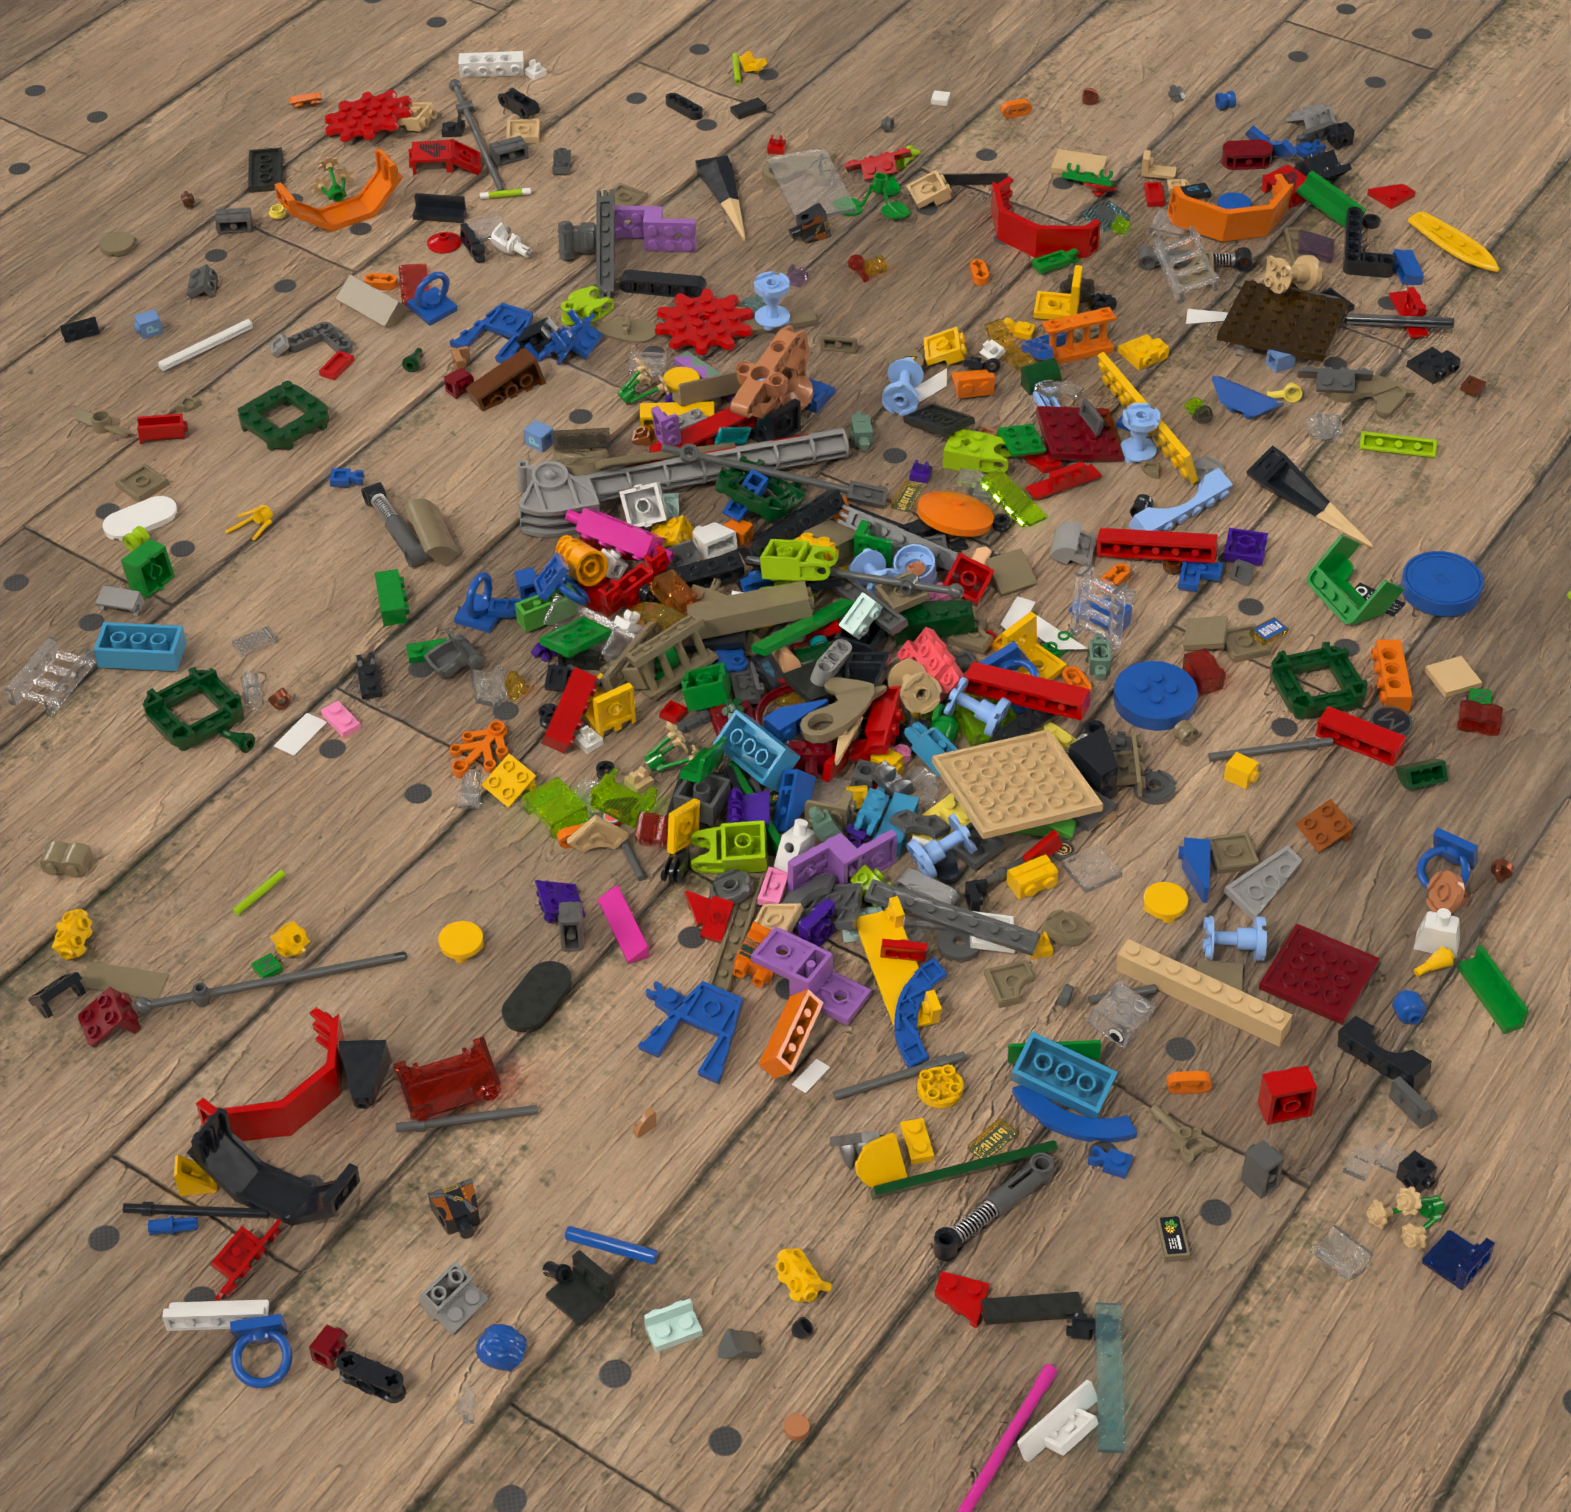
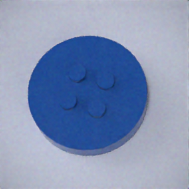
(1442, 583)
(1155, 695)

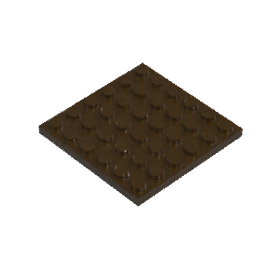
(1283, 322)

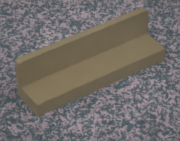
(706, 388)

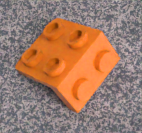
(973, 383)

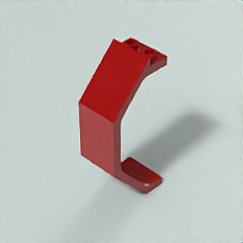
(1034, 238)
(300, 1105)

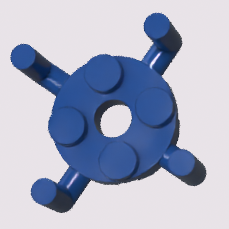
(560, 339)

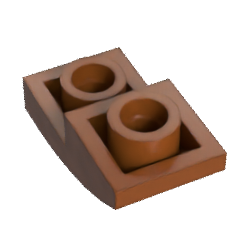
(644, 436)

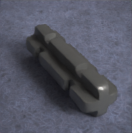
(693, 721)

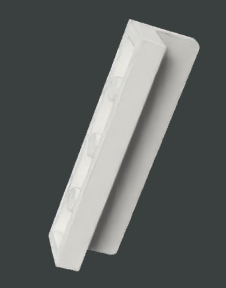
(211, 1314)

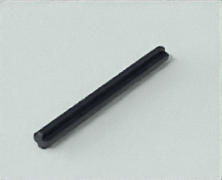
(1402, 321)

